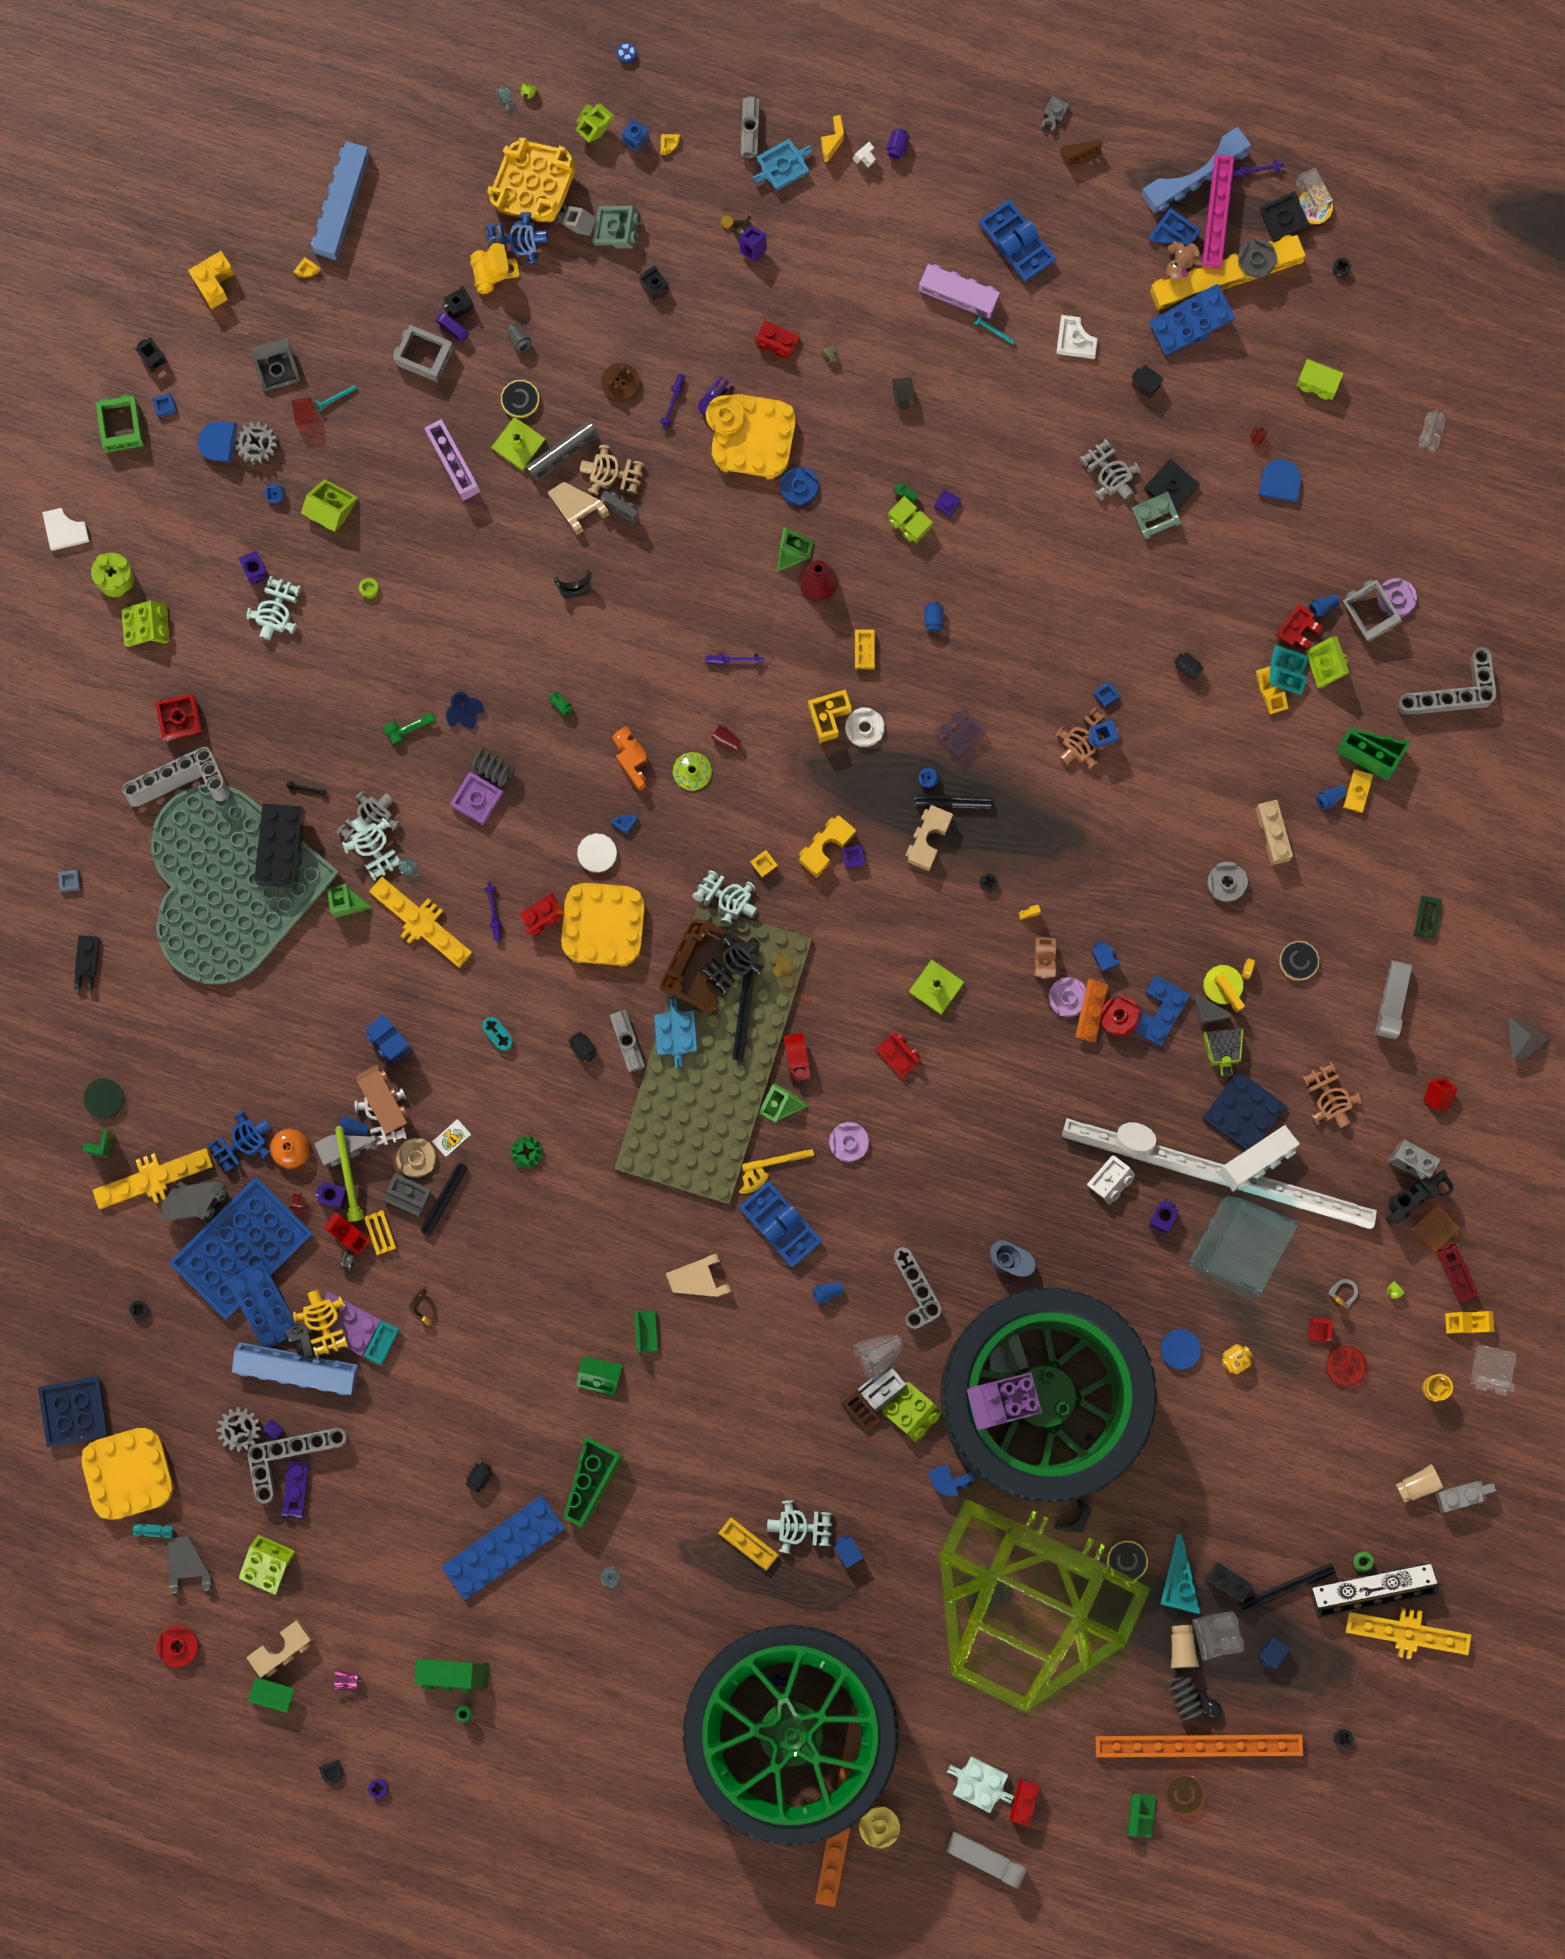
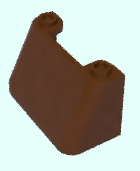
(683, 975)

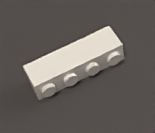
(1259, 1158)

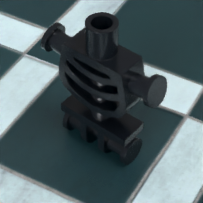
(744, 958)

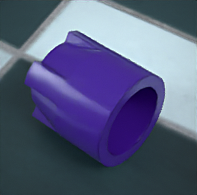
(273, 1430)

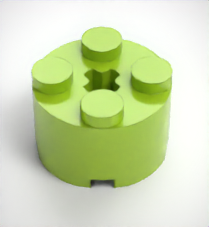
(120, 582)

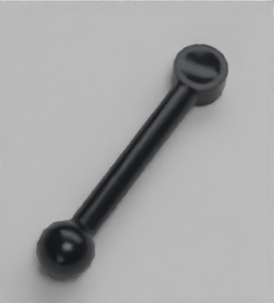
(290, 784)

